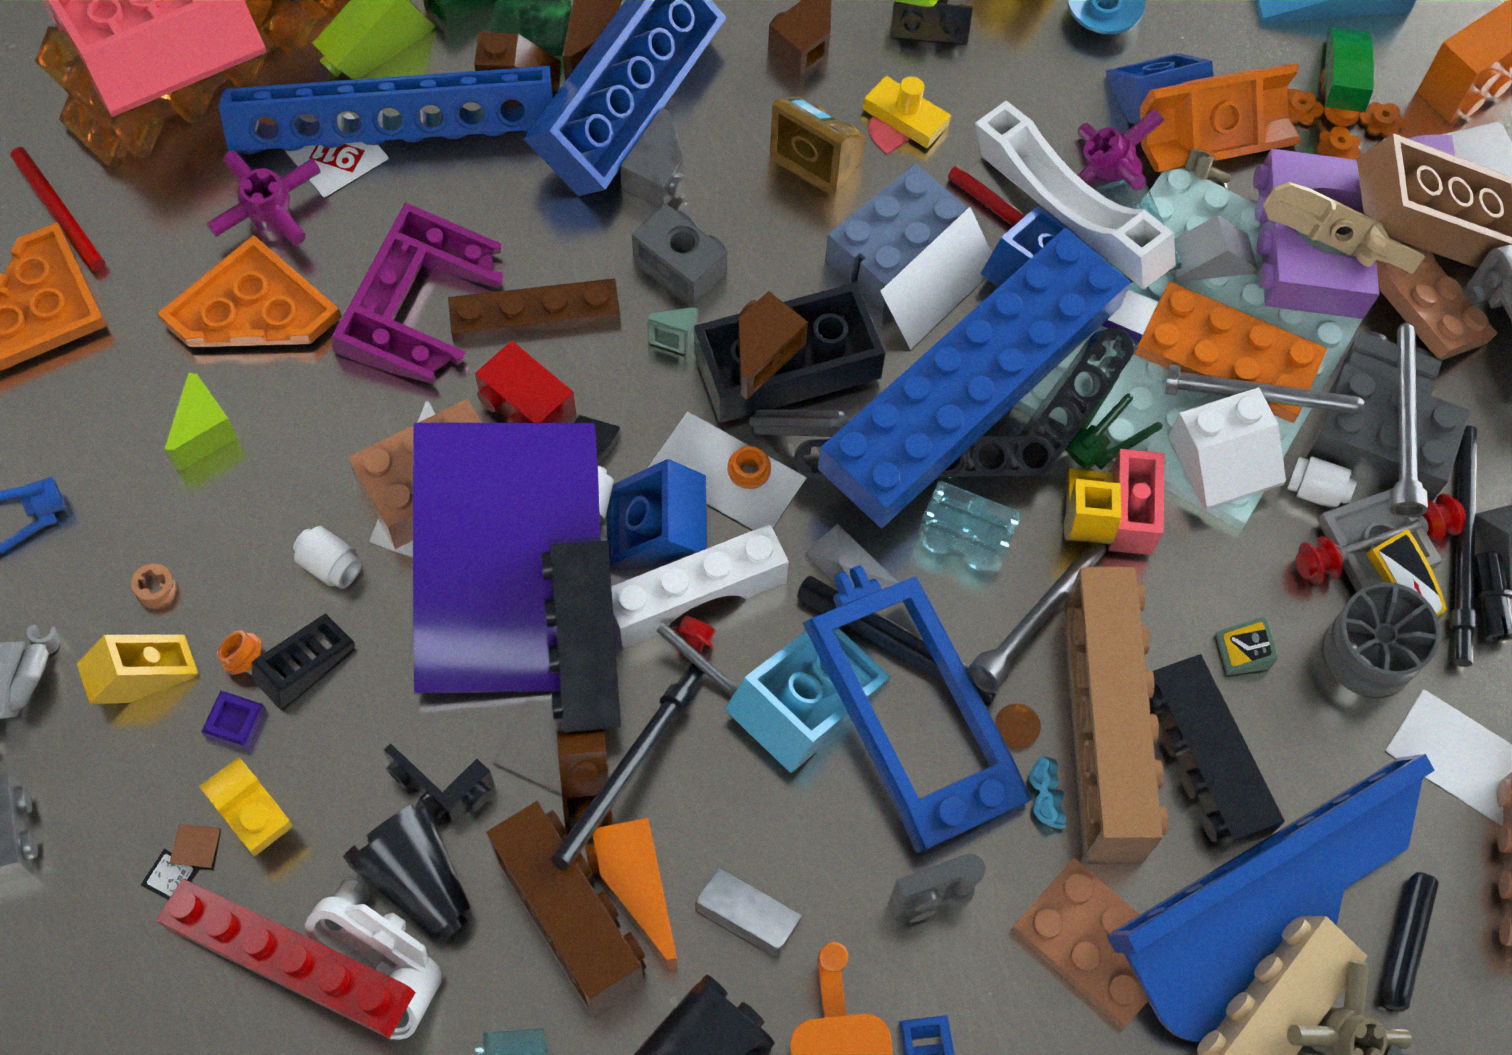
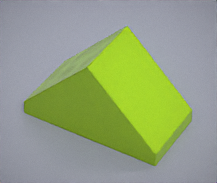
(198, 426)

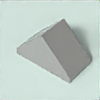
(1214, 252)

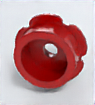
(695, 633)

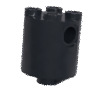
(709, 1026)

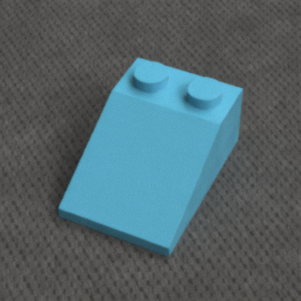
(792, 701)

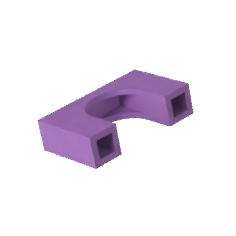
(1291, 269)

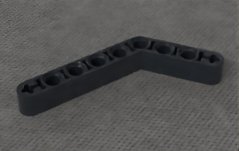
(1037, 429)

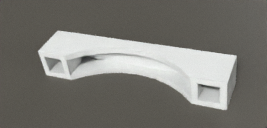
(1122, 235)

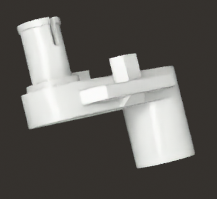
(377, 942)

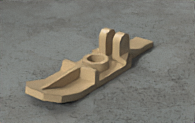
(1322, 216)

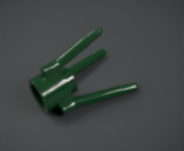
(1090, 444)

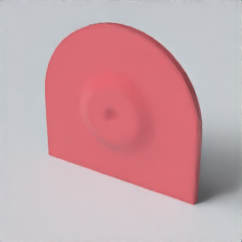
(885, 136)

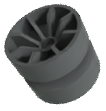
(1381, 639)

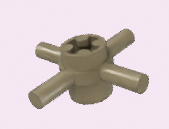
(1350, 1028)

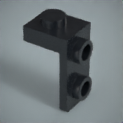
(465, 793)

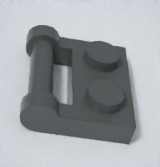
(949, 881)

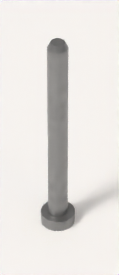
(1271, 393)

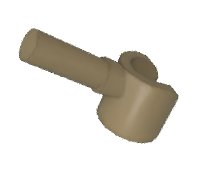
(1201, 163)

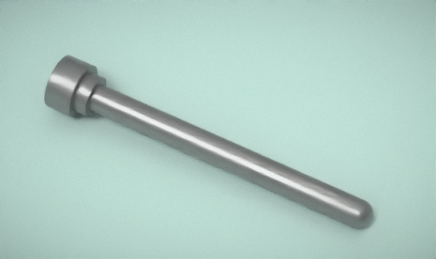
(1408, 496)
(991, 668)

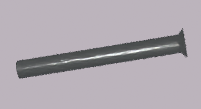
(697, 659)

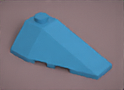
(1299, 10)

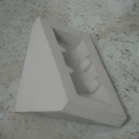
(840, 553)

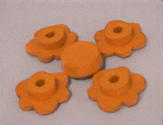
(1379, 119)

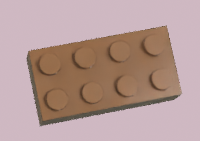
(1436, 199)

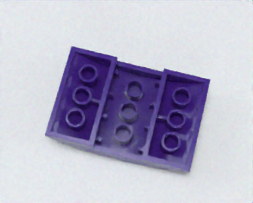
(480, 520)

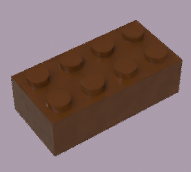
(567, 911)

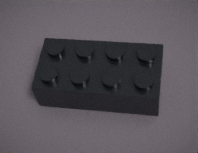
(838, 354)

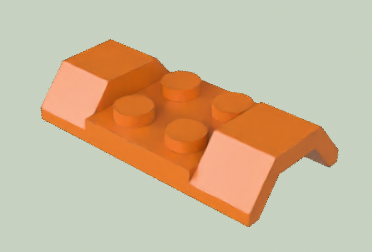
(1221, 116)

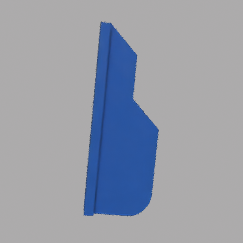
(1212, 934)

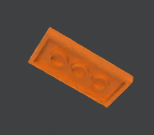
(1228, 344)

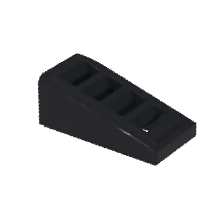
(297, 681)

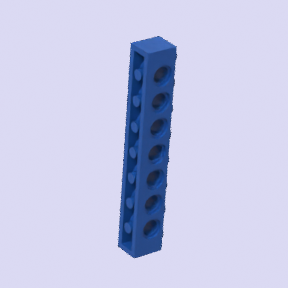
(367, 97)

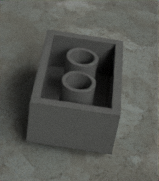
(1370, 439)

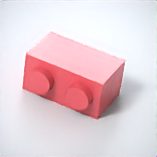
(1141, 501)

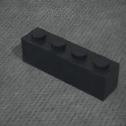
(583, 633)
(1212, 755)

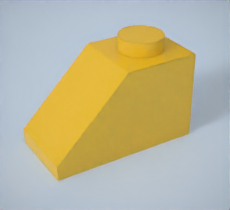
(134, 667)

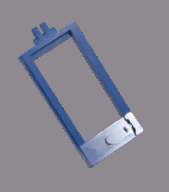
(959, 804)

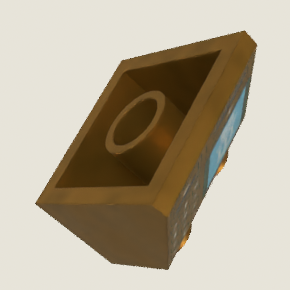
(815, 141)

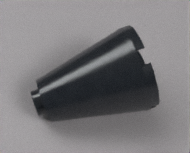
(413, 871)

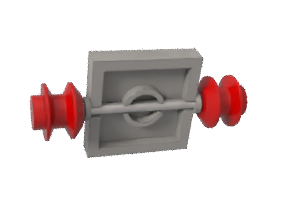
(1367, 524)

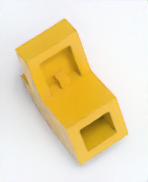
(1092, 506)
(246, 806)

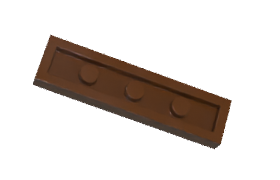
(534, 309)

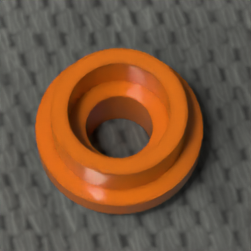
(749, 457)
(239, 651)

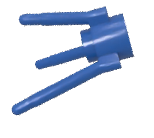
(38, 499)

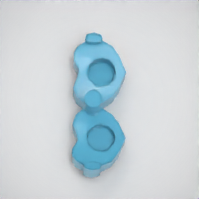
(1048, 802)

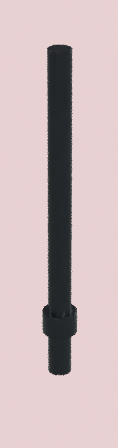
(1464, 618)
(672, 704)

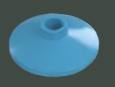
(1107, 15)

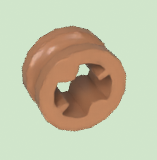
(144, 596)

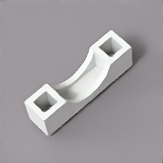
(735, 567)

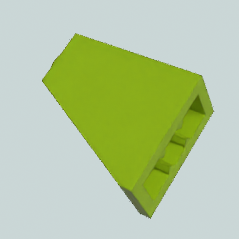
(369, 35)

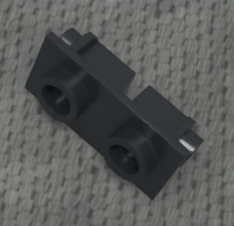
(933, 23)

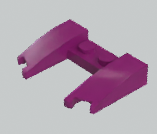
(368, 325)

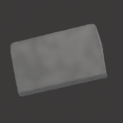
(747, 912)

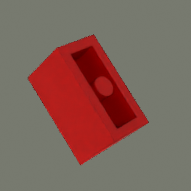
(523, 388)

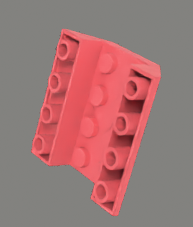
(154, 46)

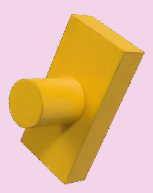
(906, 109)

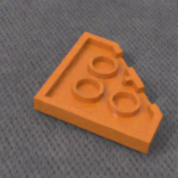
(43, 298)
(250, 302)

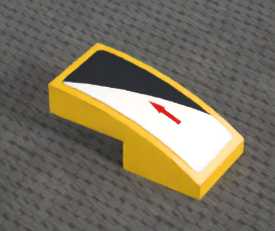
(1404, 563)

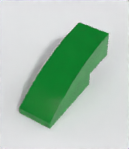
(1349, 69)

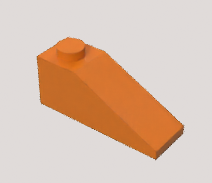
(632, 879)

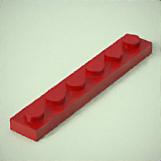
(287, 957)

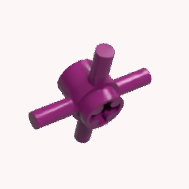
(1113, 154)
(264, 198)

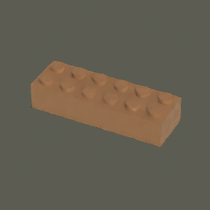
(1114, 716)

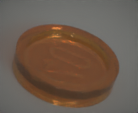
(1018, 726)

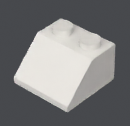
(1229, 448)

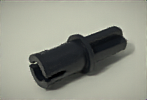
(1493, 596)

